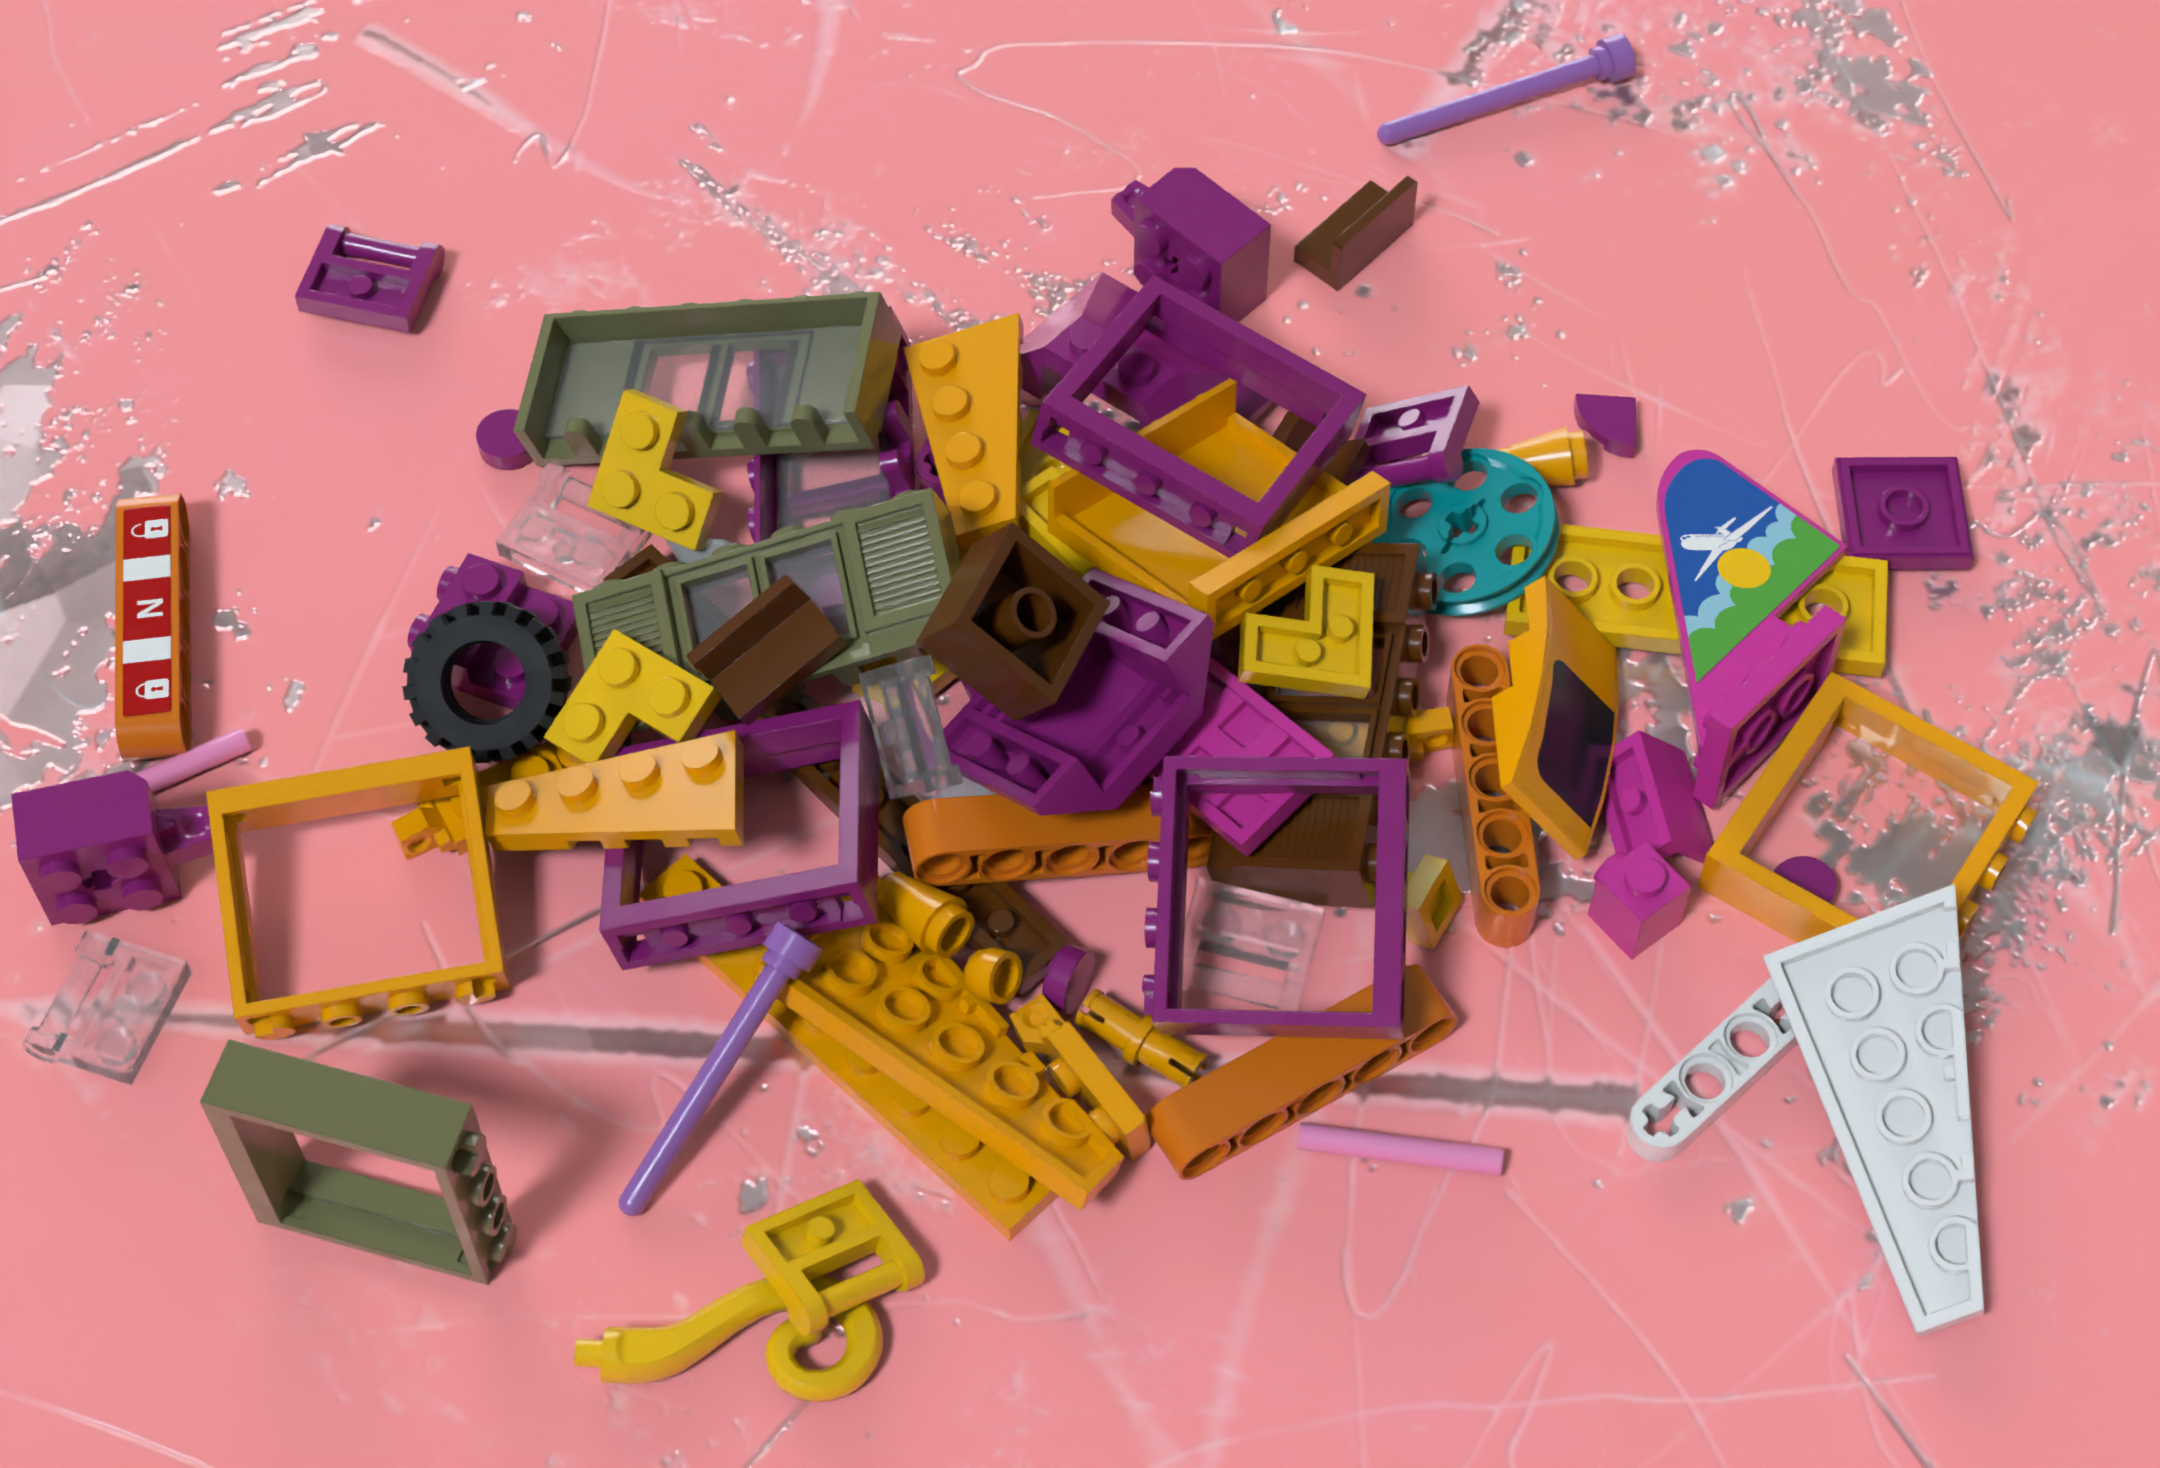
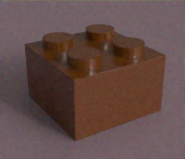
(1013, 622)

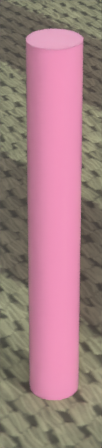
(196, 760)
(1400, 1149)

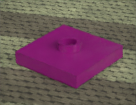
(1903, 511)

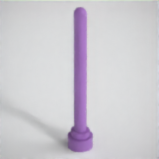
(1609, 60)
(785, 959)

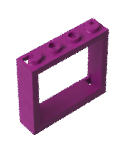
(1162, 480)
(1168, 867)
(747, 911)

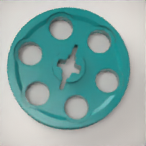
(1495, 530)

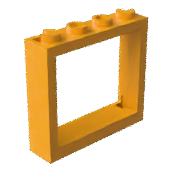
(1841, 703)
(338, 794)

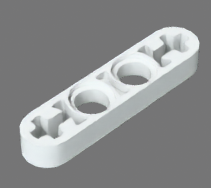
(1719, 1059)

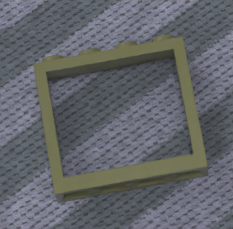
(267, 1096)

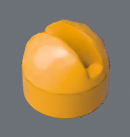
(993, 974)

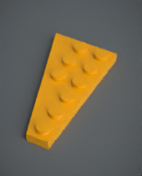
(951, 1051)

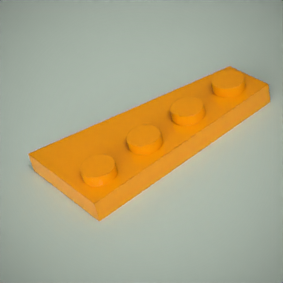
(973, 421)
(645, 795)

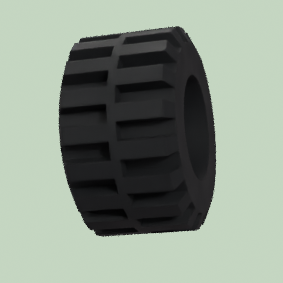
(431, 687)

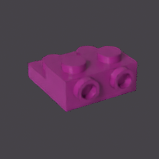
(489, 668)

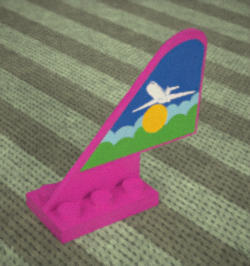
(1732, 571)

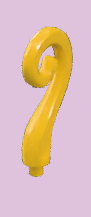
(657, 1353)

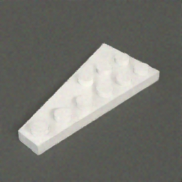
(1888, 1056)

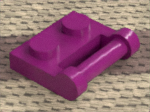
(368, 290)
(1418, 426)

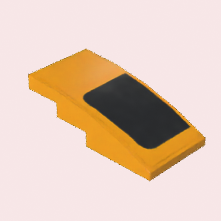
(1558, 718)

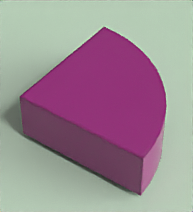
(1608, 421)

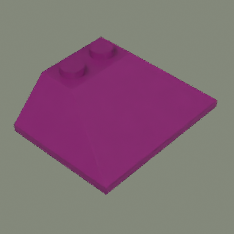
(1145, 381)
(1112, 722)

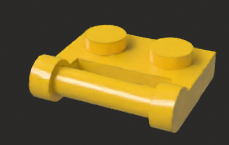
(823, 1237)

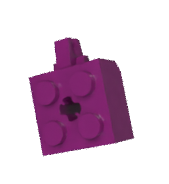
(1197, 240)
(104, 846)

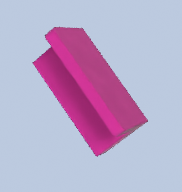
(1653, 800)

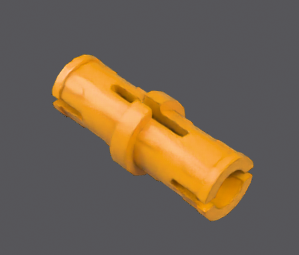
(1141, 1039)

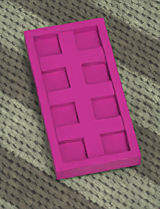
(1242, 725)

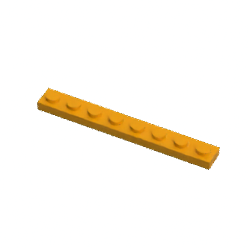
(969, 1167)

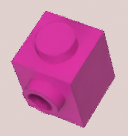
(1637, 899)

